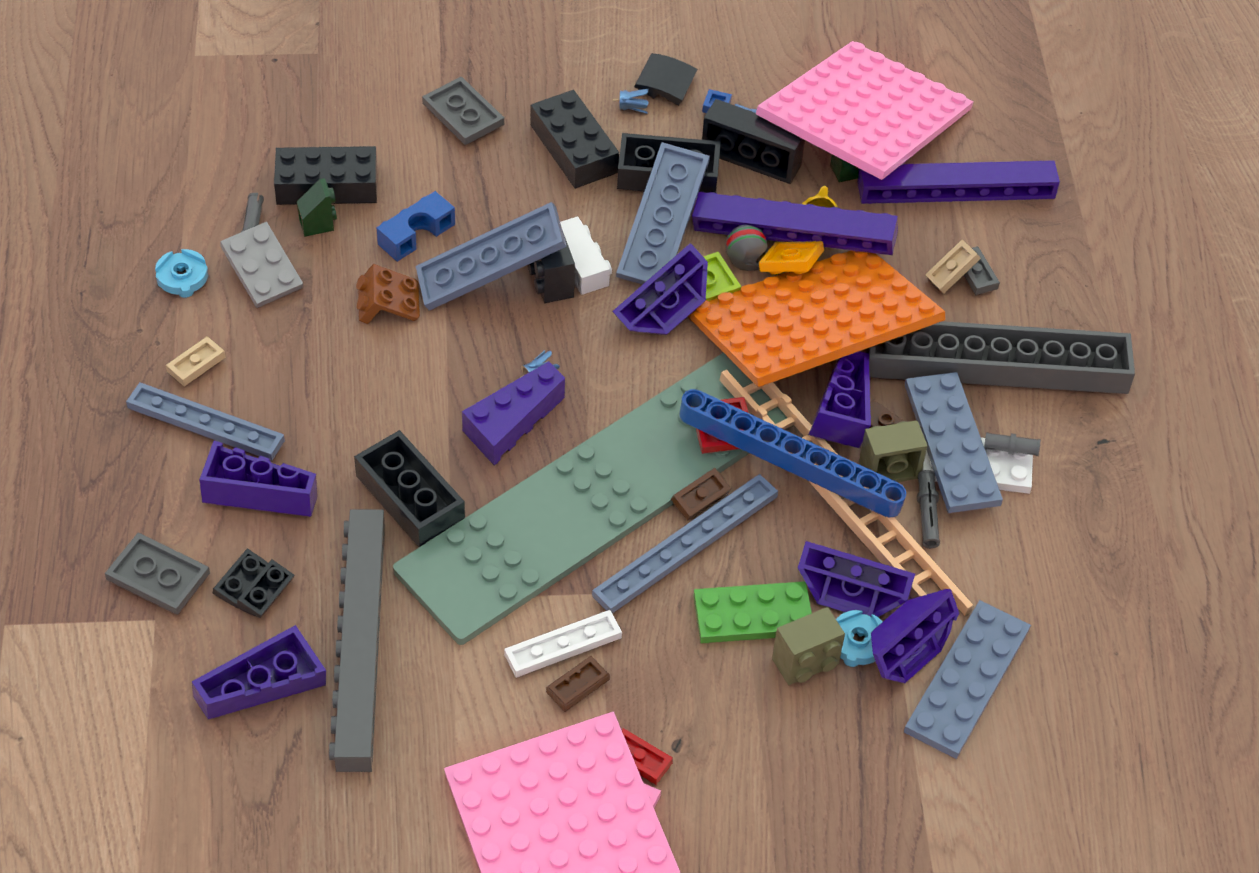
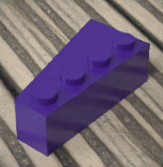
(845, 403)
(513, 410)
(256, 483)
(261, 675)

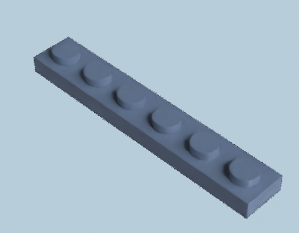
(205, 421)

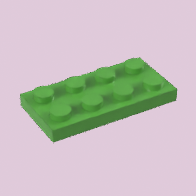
(748, 610)

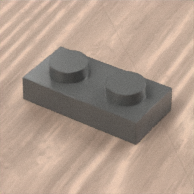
(981, 276)

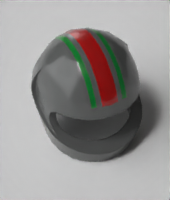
(745, 246)

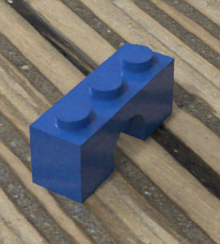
(430, 213)

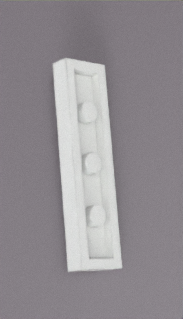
(562, 643)

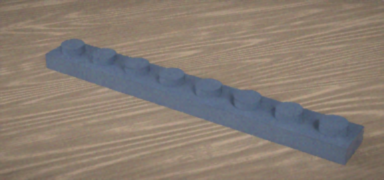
(684, 544)

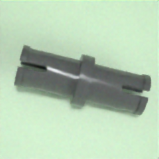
(1012, 444)

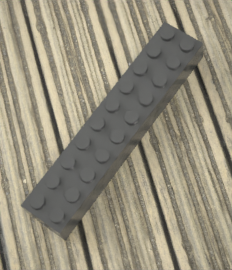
(1010, 357)

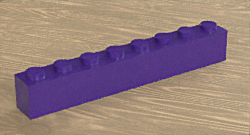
(961, 182)
(797, 222)

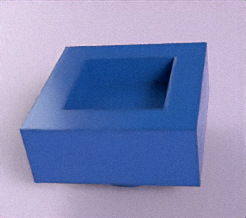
(712, 95)

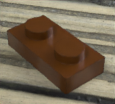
(701, 494)

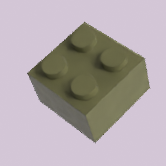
(894, 450)
(808, 646)

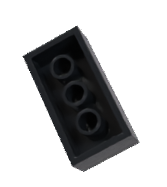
(574, 138)
(753, 141)
(640, 152)
(345, 169)
(409, 488)

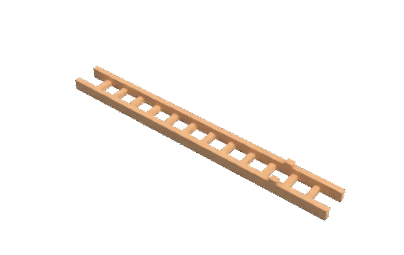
(841, 506)

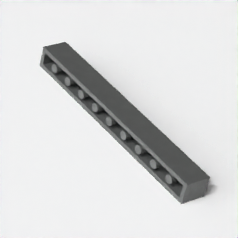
(359, 642)

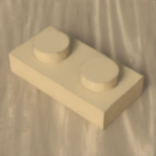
(953, 266)
(195, 361)

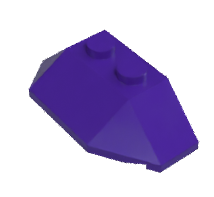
(667, 295)
(852, 581)
(913, 635)

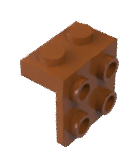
(387, 291)

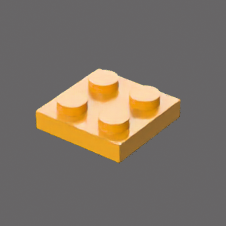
(791, 257)

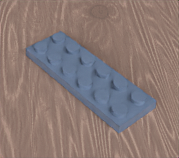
(663, 212)
(490, 256)
(953, 443)
(967, 679)

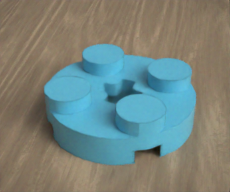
(186, 283)
(855, 652)

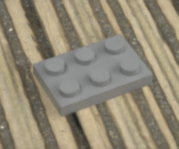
(261, 264)

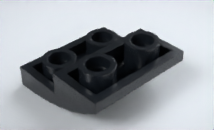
(666, 77)
(253, 583)

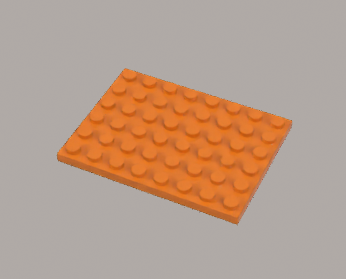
(814, 316)

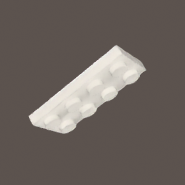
(1010, 471)

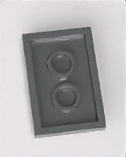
(463, 110)
(157, 573)

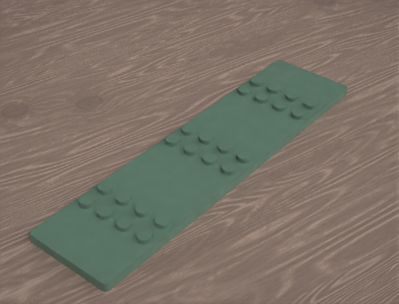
(567, 510)

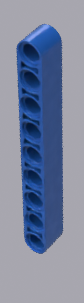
(801, 463)

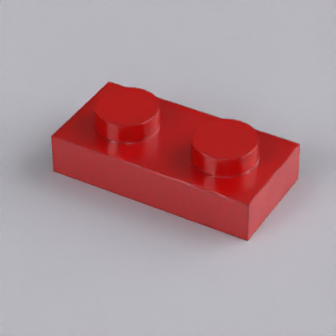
(649, 760)

